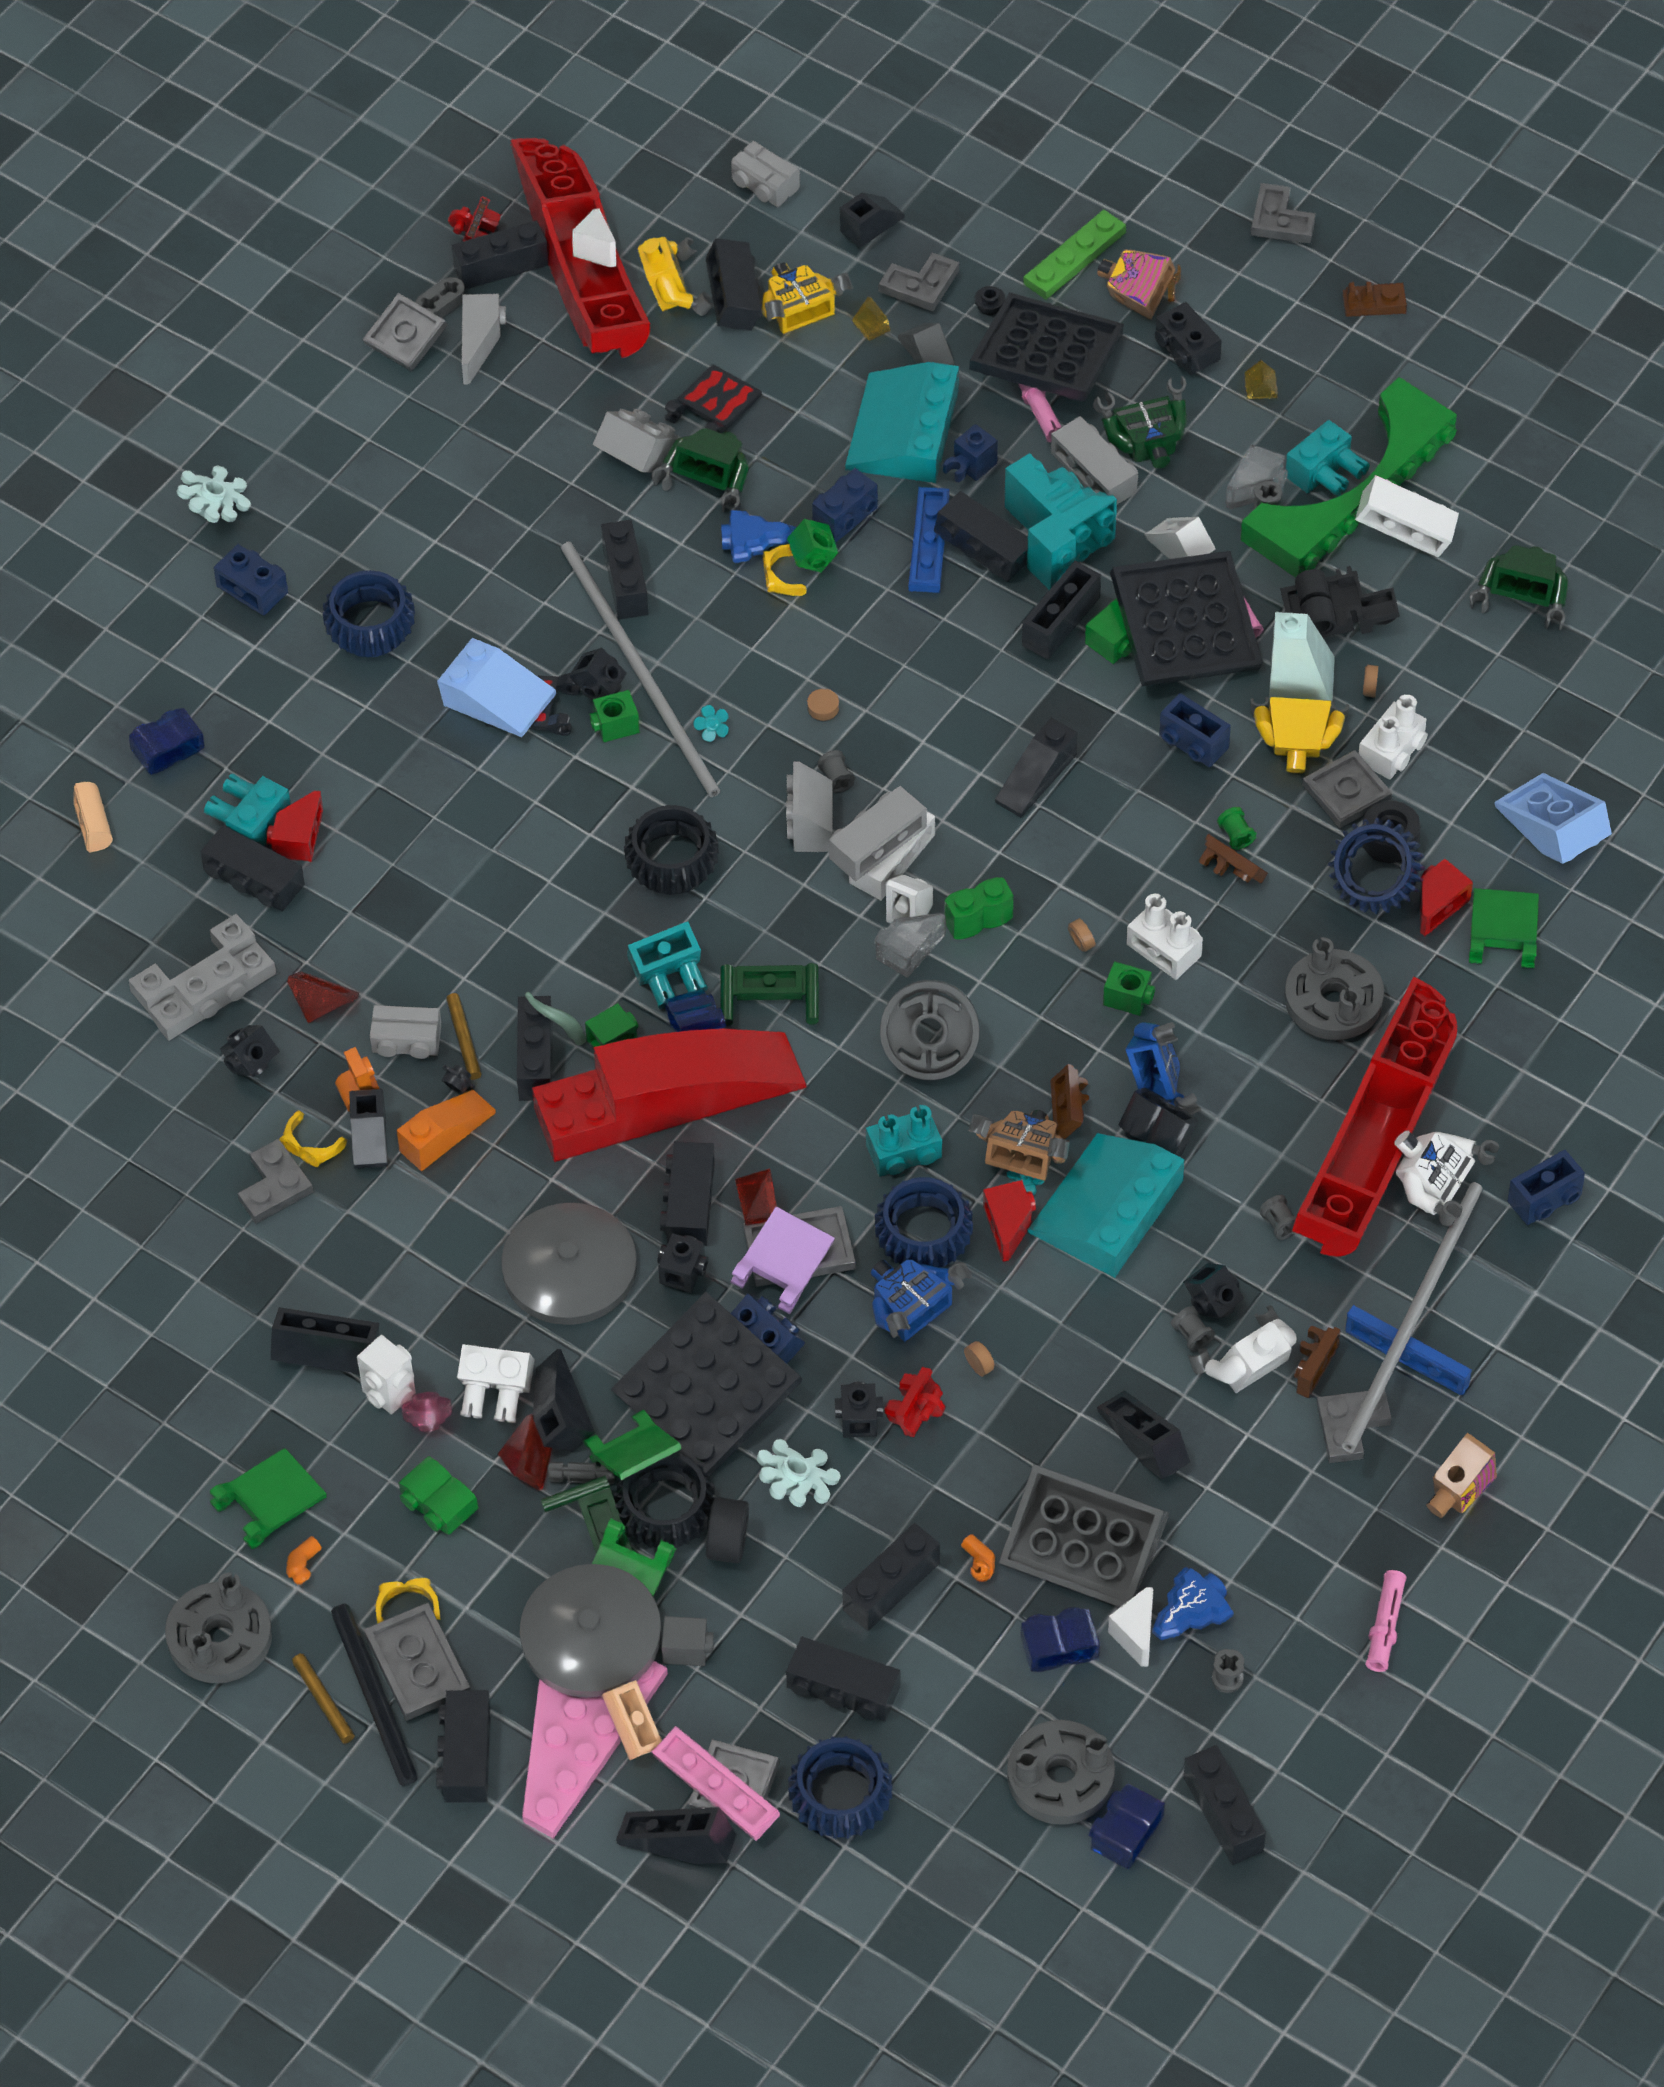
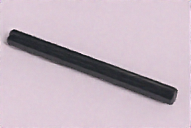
(374, 1695)

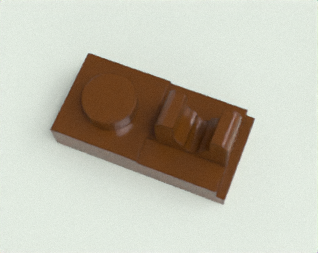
(1374, 299)
(1244, 868)
(1068, 1100)
(1319, 1356)

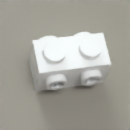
(386, 1374)

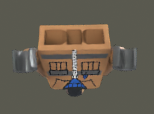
(1021, 1142)

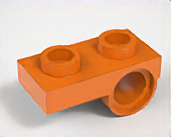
(358, 1077)

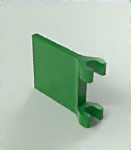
(1504, 921)
(633, 1449)
(270, 1495)
(643, 1568)

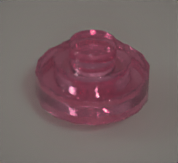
(427, 1411)

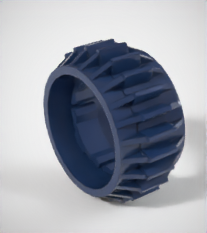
(364, 587)
(1348, 848)
(923, 1193)
(846, 1753)

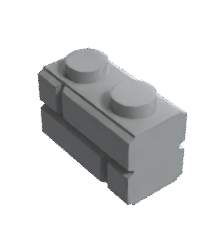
(765, 174)
(405, 1031)

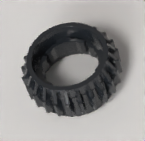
(671, 821)
(673, 1531)

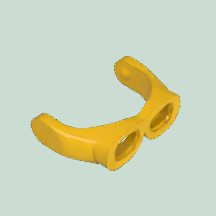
(773, 583)
(310, 1155)
(391, 1589)

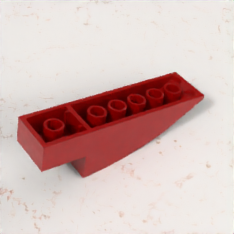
(661, 1084)

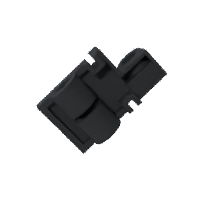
(1338, 602)

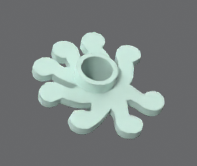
(213, 493)
(796, 1474)

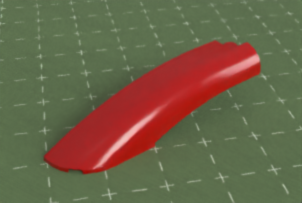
(595, 295)
(1382, 1109)

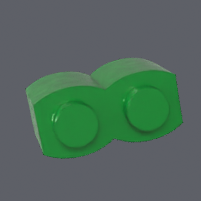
(979, 908)
(437, 1496)

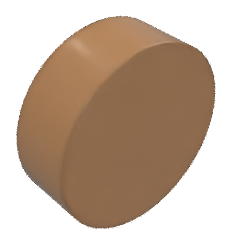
(1370, 681)
(823, 704)
(1081, 935)
(979, 1358)

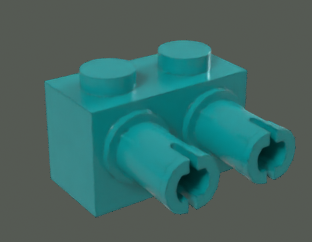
(1320, 456)
(255, 811)
(664, 954)
(904, 1141)

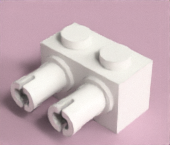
(1394, 738)
(1165, 937)
(494, 1368)

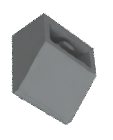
(635, 439)
(809, 809)

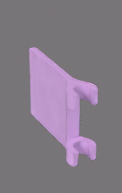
(785, 1254)

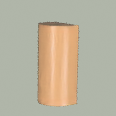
(91, 816)
(632, 1719)

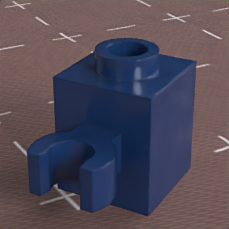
(973, 454)

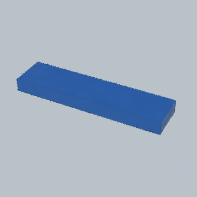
(927, 545)
(1415, 1355)

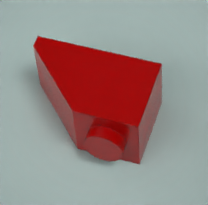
(297, 828)
(1442, 894)
(1009, 1215)

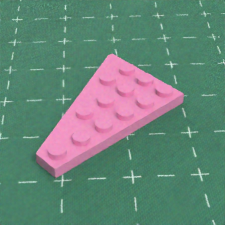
(569, 1749)

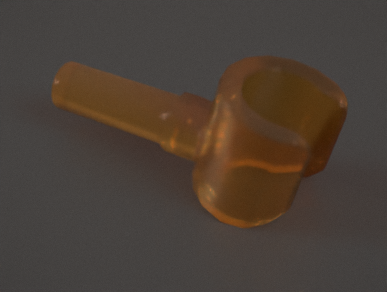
(1171, 286)

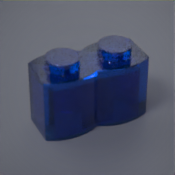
(166, 740)
(693, 1012)
(1060, 1639)
(1126, 1826)

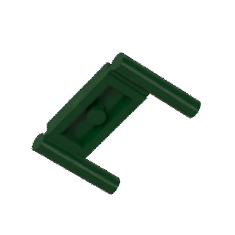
(770, 983)
(596, 1506)

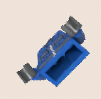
(1157, 1064)
(913, 1294)

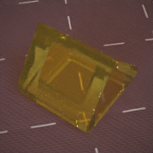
(871, 320)
(1261, 381)

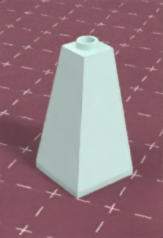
(1300, 660)

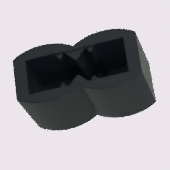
(1157, 1122)

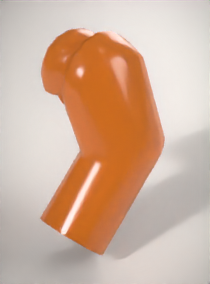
(983, 1558)
(298, 1560)

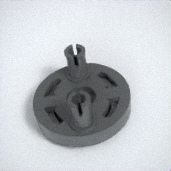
(1334, 971)
(900, 1025)
(227, 1608)
(1087, 1758)

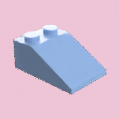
(494, 688)
(1556, 817)

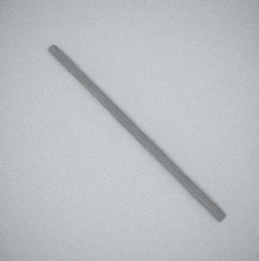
(641, 670)
(1410, 1320)

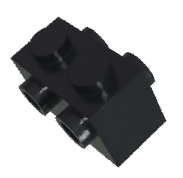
(1188, 338)

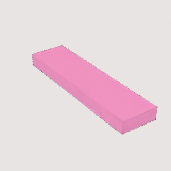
(716, 1783)

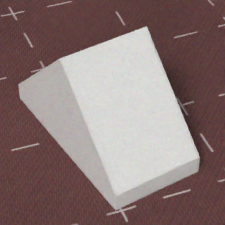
(594, 240)
(1132, 1626)

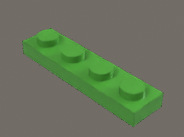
(1074, 254)

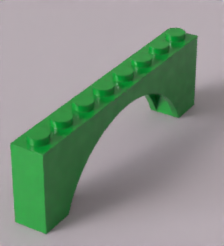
(1303, 534)

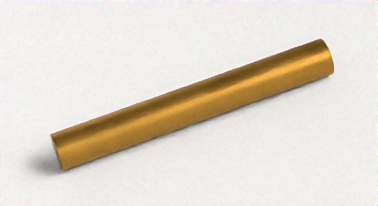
(463, 1035)
(323, 1698)

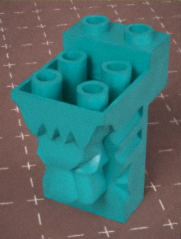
(1060, 517)

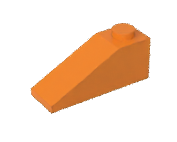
(442, 1127)

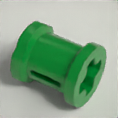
(1237, 829)

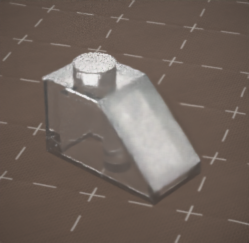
(1255, 467)
(909, 941)

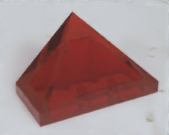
(318, 995)
(756, 1196)
(526, 1454)

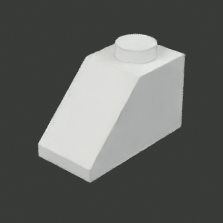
(1181, 537)
(907, 898)

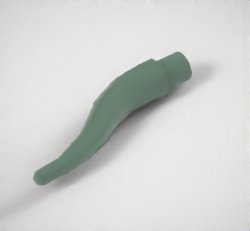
(563, 1019)

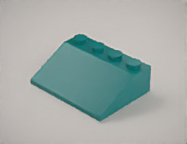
(905, 421)
(1109, 1201)

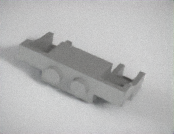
(207, 985)

